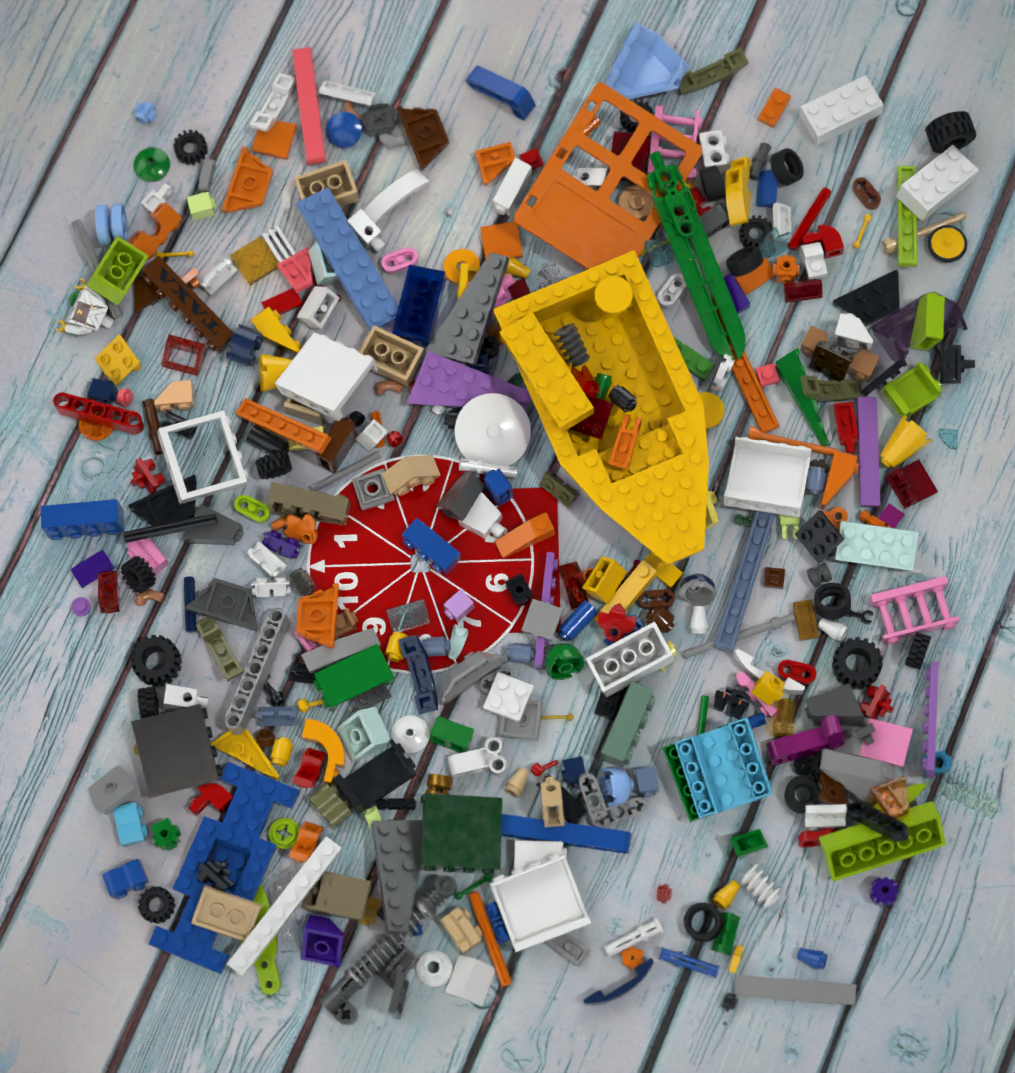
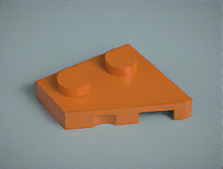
(494, 161)

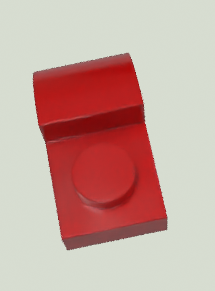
(828, 238)
(310, 768)
(213, 794)

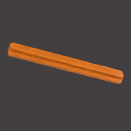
(490, 939)

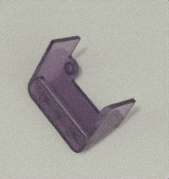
(896, 329)

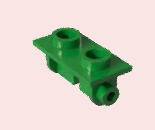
(725, 940)

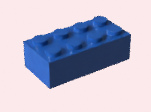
(82, 519)

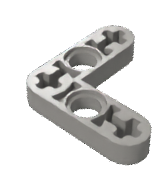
(600, 808)

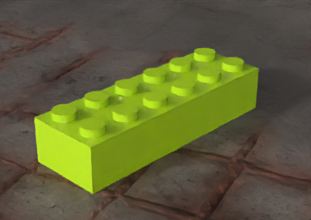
(864, 849)

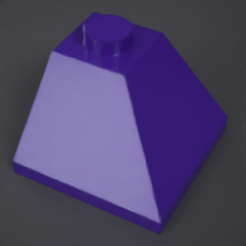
(322, 941)

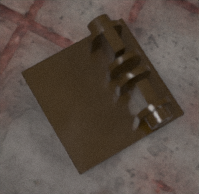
(830, 362)

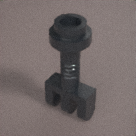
(277, 698)

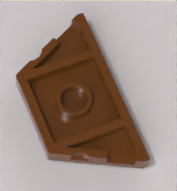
(424, 133)

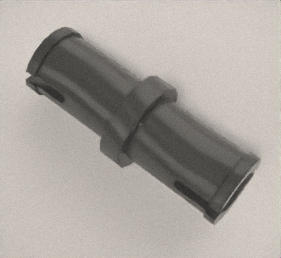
(759, 160)

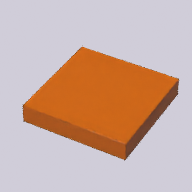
(276, 141)
(502, 240)

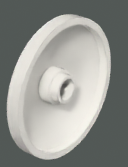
(492, 429)

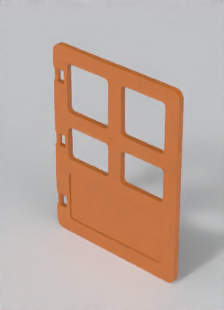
(584, 220)

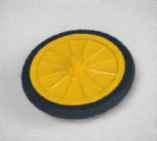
(947, 243)

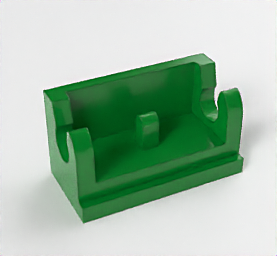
(451, 735)

